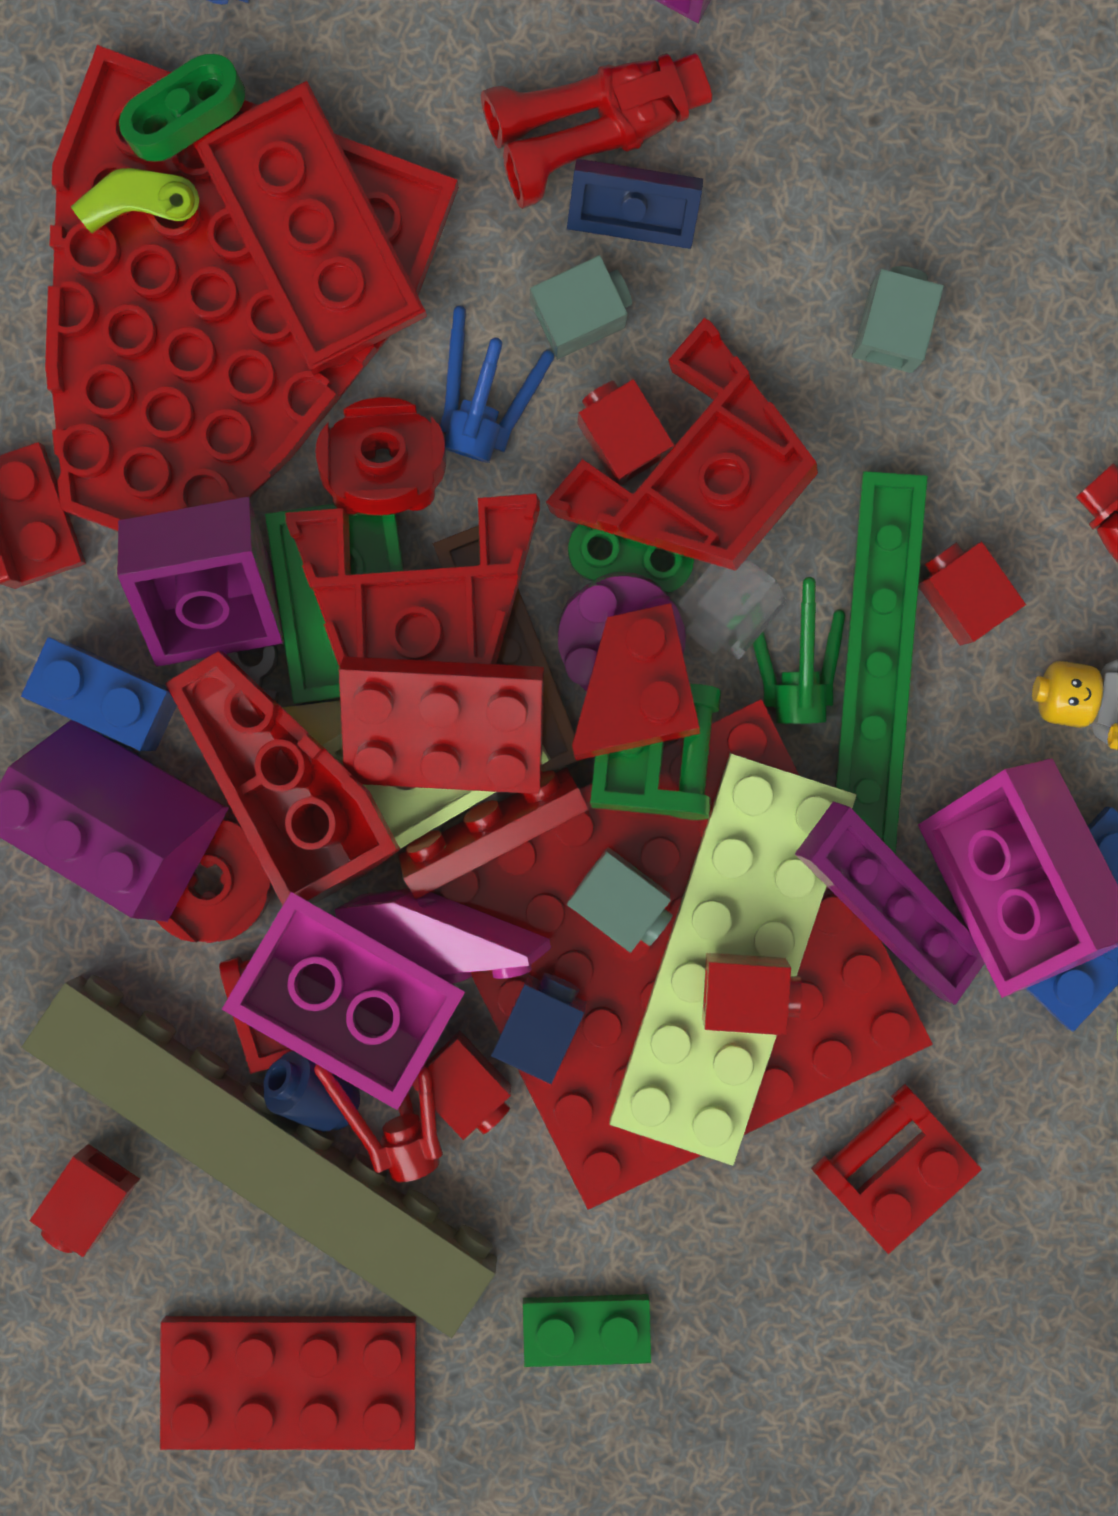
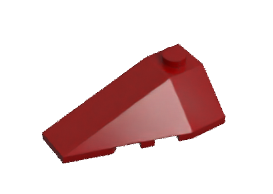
(291, 797)

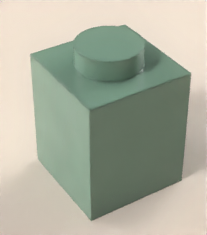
(581, 306)
(898, 319)
(622, 901)

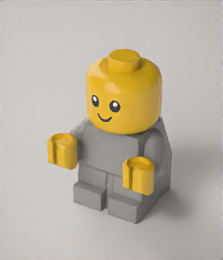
(1080, 698)

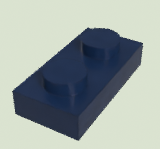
(634, 203)

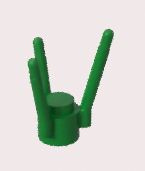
(803, 693)

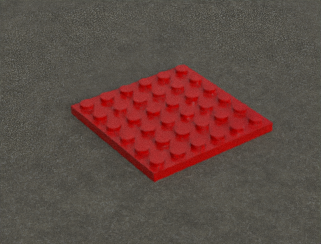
(851, 1004)

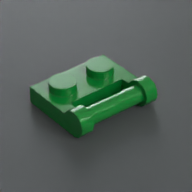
(632, 776)

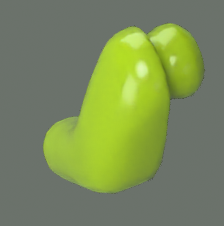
(137, 190)

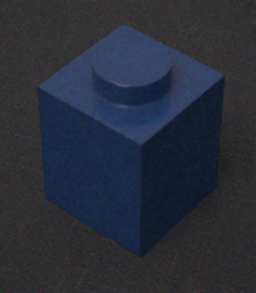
(541, 1026)

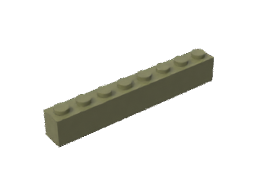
(263, 1156)

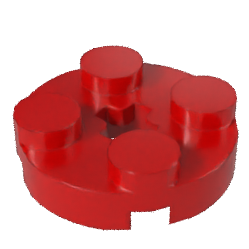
(388, 486)
(238, 905)

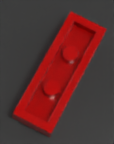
(489, 832)

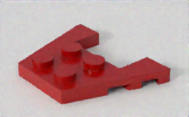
(717, 484)
(418, 613)

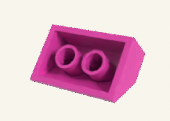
(1025, 875)
(343, 1000)

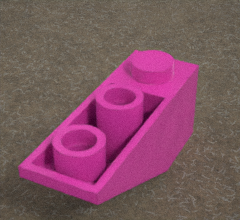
(444, 934)

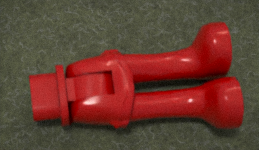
(632, 106)

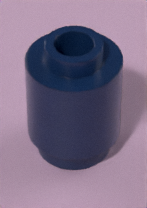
(299, 1095)

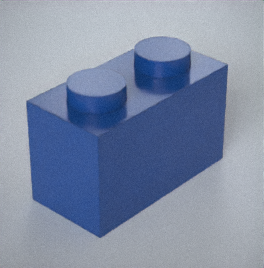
(100, 695)

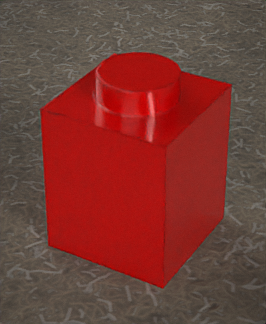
(623, 430)
(969, 591)
(749, 994)
(467, 1087)
(83, 1201)

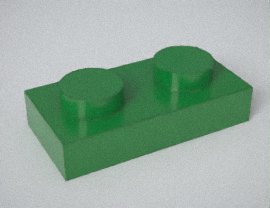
(586, 1330)

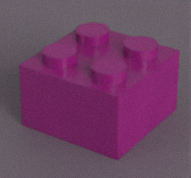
(199, 581)

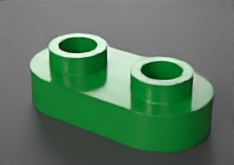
(182, 107)
(625, 557)

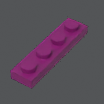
(891, 902)

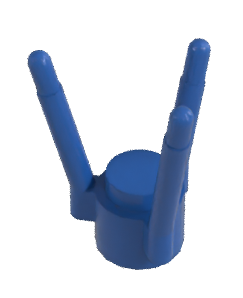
(474, 427)

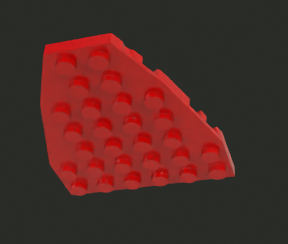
(163, 334)

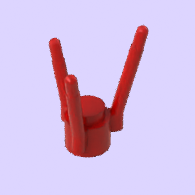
(408, 1145)

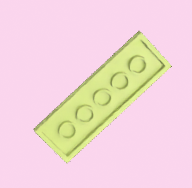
(740, 899)

